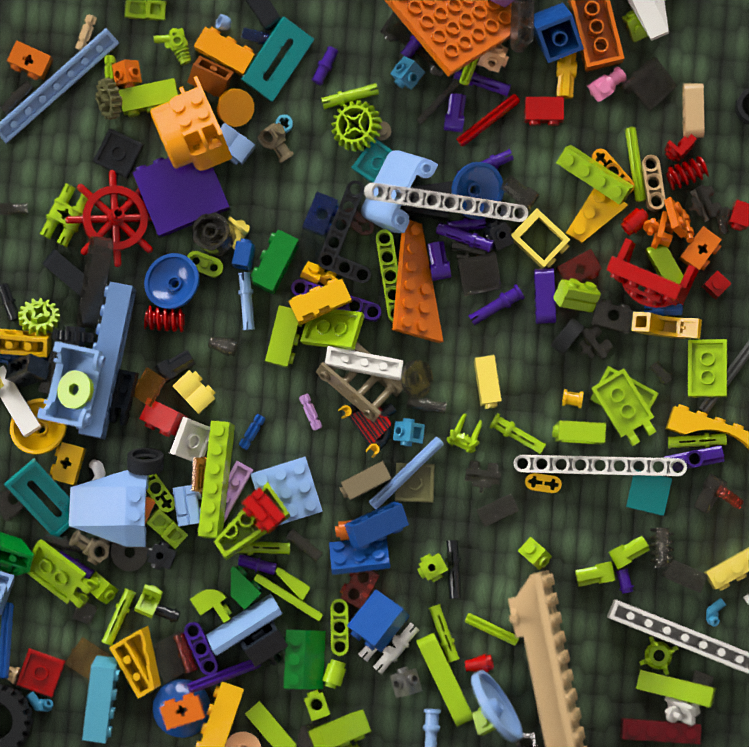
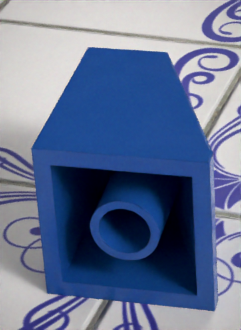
(556, 32)

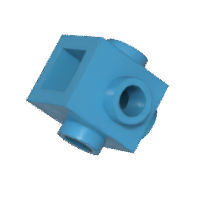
(407, 73)
(408, 432)

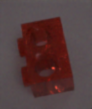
(363, 588)

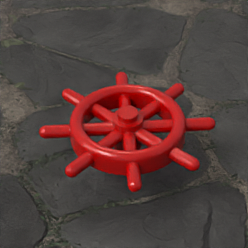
(114, 217)

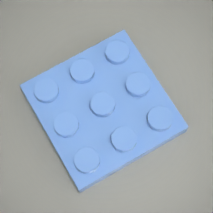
(293, 486)

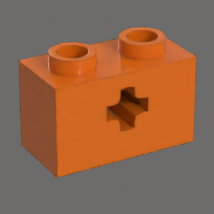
(23, 52)
(708, 241)
(174, 719)

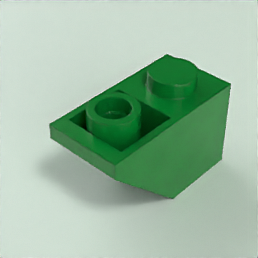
(243, 589)

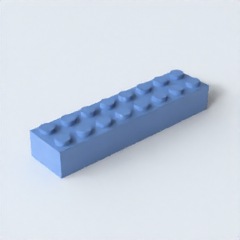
(111, 342)

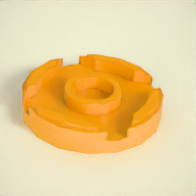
(235, 107)

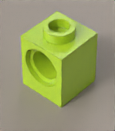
(316, 714)

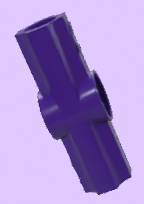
(706, 457)

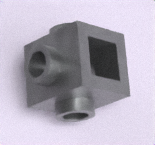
(405, 682)

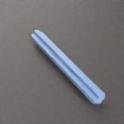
(400, 478)

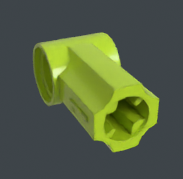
(626, 553)
(597, 574)

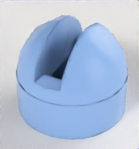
(223, 22)

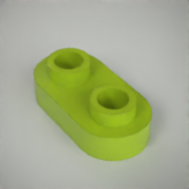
(205, 263)

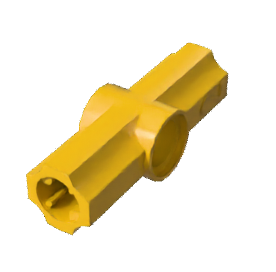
(566, 73)

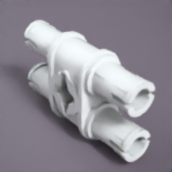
(390, 653)

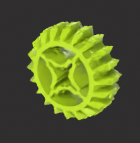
(368, 113)

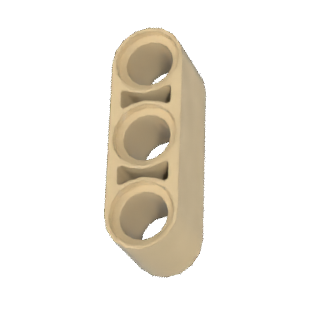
(693, 110)
(655, 174)

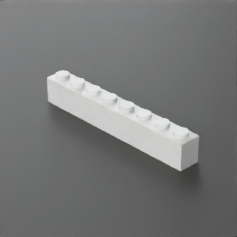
(679, 635)

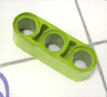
(664, 263)
(343, 636)

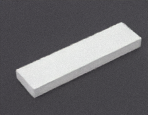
(364, 363)
(17, 406)

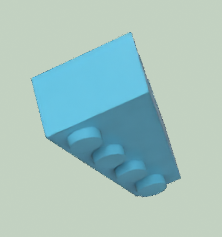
(100, 699)

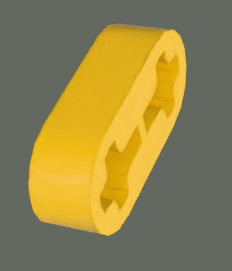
(544, 478)

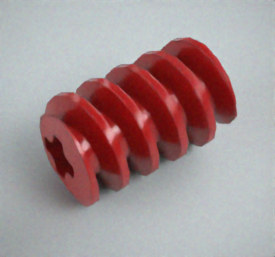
(686, 172)
(164, 319)

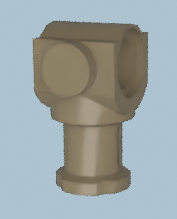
(275, 141)
(89, 547)

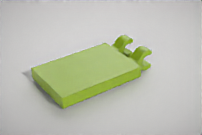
(624, 405)
(60, 575)

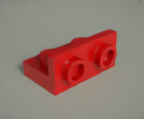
(677, 153)

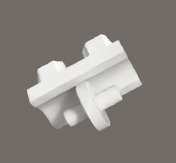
(681, 711)

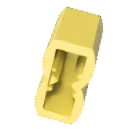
(194, 391)

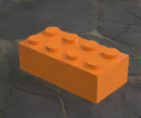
(597, 33)

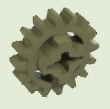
(108, 98)

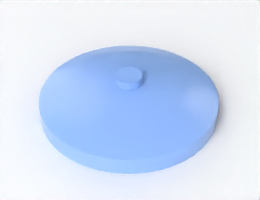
(496, 706)

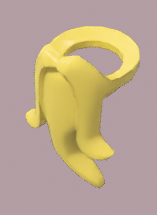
(240, 229)

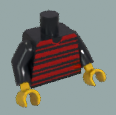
(374, 433)

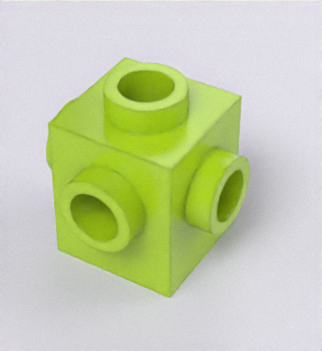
(439, 564)

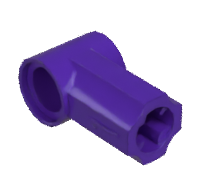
(454, 118)
(439, 265)

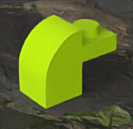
(212, 598)

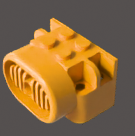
(190, 130)

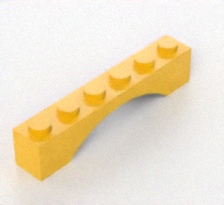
(684, 422)

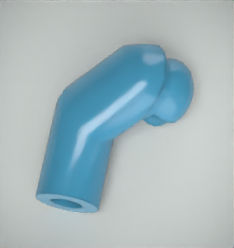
(712, 612)
(41, 705)

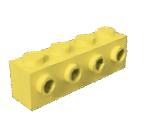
(728, 570)

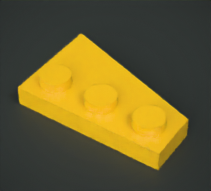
(593, 215)

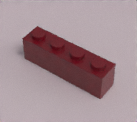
(660, 731)

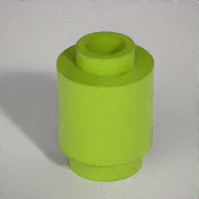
(334, 674)

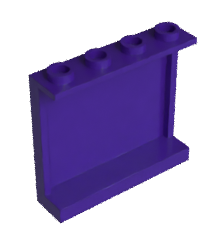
(178, 195)

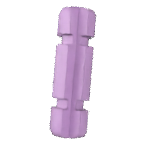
(310, 412)

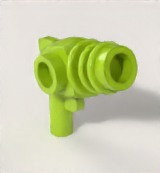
(177, 43)

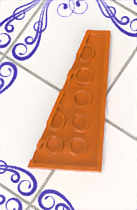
(415, 296)

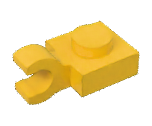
(316, 274)

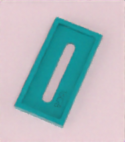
(255, 72)
(18, 486)

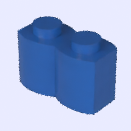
(243, 254)

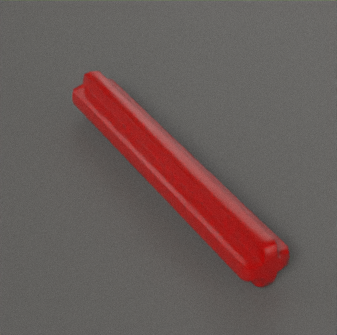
(488, 120)

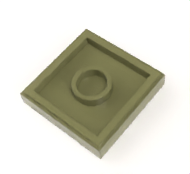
(418, 487)

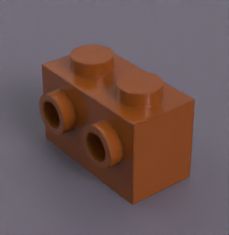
(212, 76)

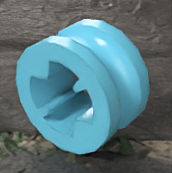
(290, 123)

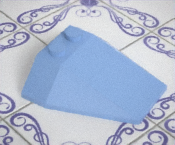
(111, 508)

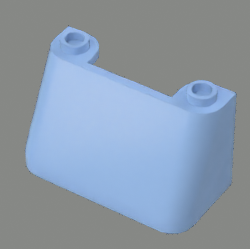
(397, 170)
(70, 359)

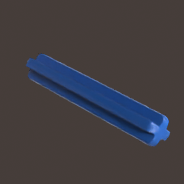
(5, 640)

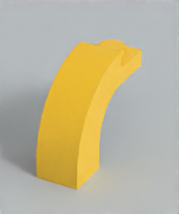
(664, 326)

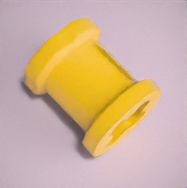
(572, 398)

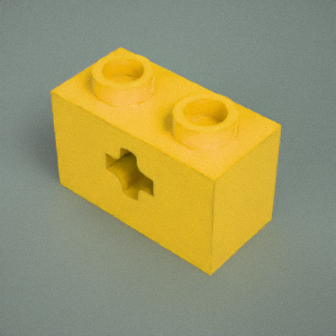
(71, 473)

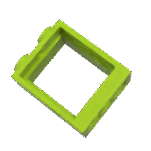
(579, 432)

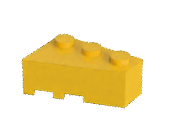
(320, 301)
(138, 661)

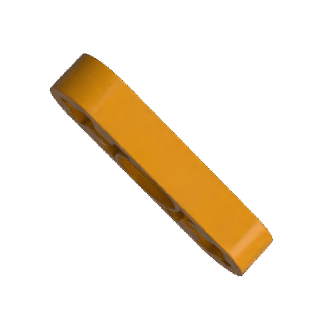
(607, 157)

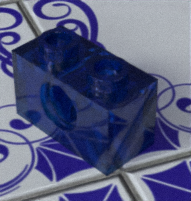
(320, 203)

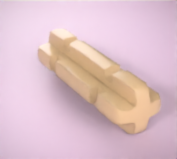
(86, 32)

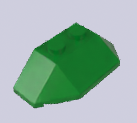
(14, 555)

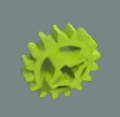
(40, 316)

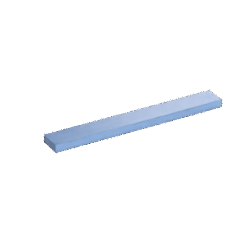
(57, 85)

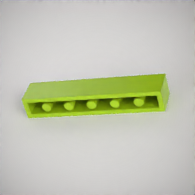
(216, 479)

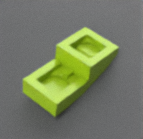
(145, 9)
(166, 528)

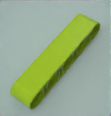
(387, 267)
(445, 679)

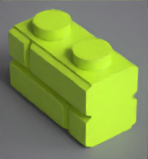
(577, 295)

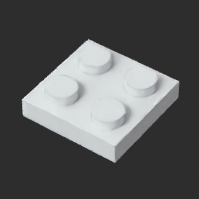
(191, 440)

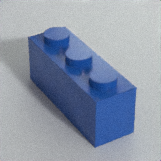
(376, 525)

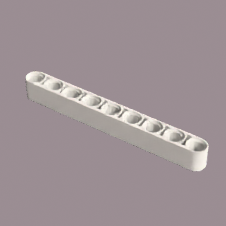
(438, 202)
(591, 460)

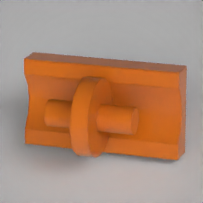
(658, 228)

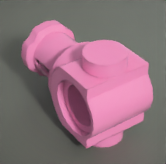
(605, 85)

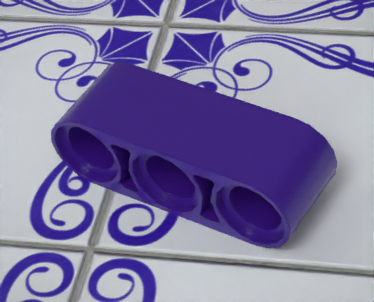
(544, 291)
(208, 655)

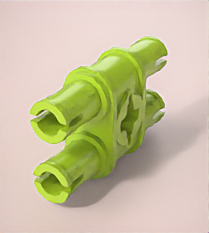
(54, 217)

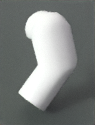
(97, 468)

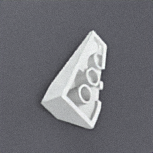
(651, 16)

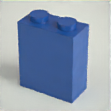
(377, 621)

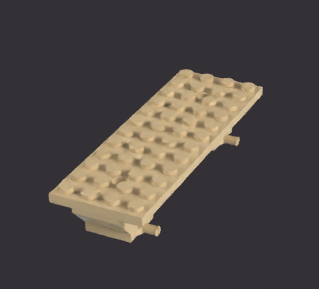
(537, 620)

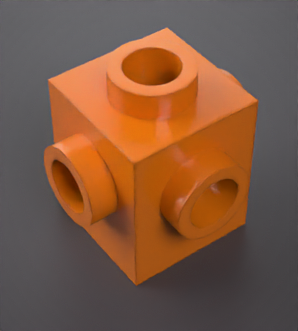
(127, 73)

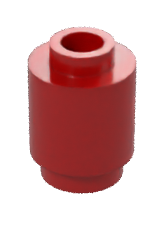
(634, 221)

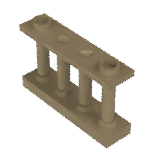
(369, 410)

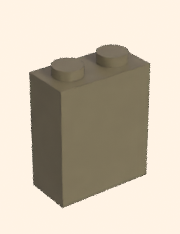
(365, 481)

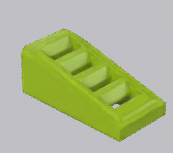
(296, 585)

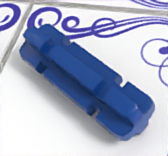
(252, 431)

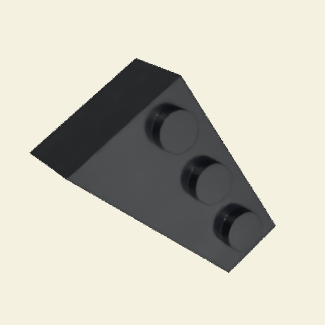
(443, 187)

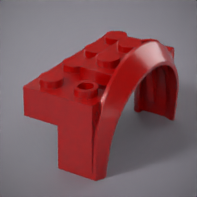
(633, 276)

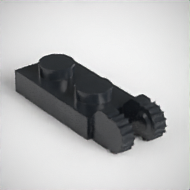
(123, 396)

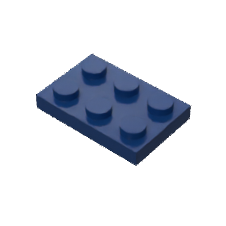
(351, 559)

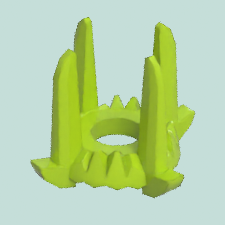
(462, 441)
(649, 658)

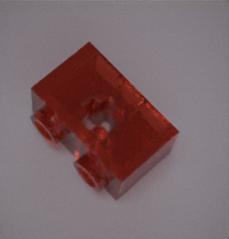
(585, 260)

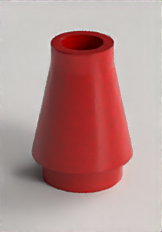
(482, 662)

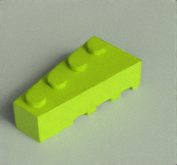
(242, 529)

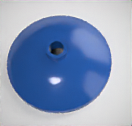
(485, 183)
(163, 276)
(176, 690)

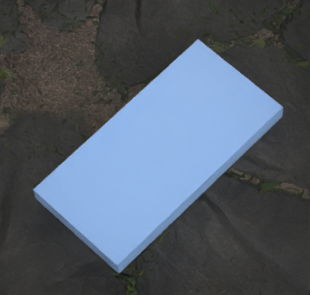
(243, 624)

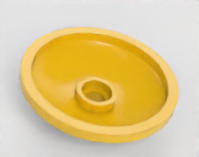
(38, 442)

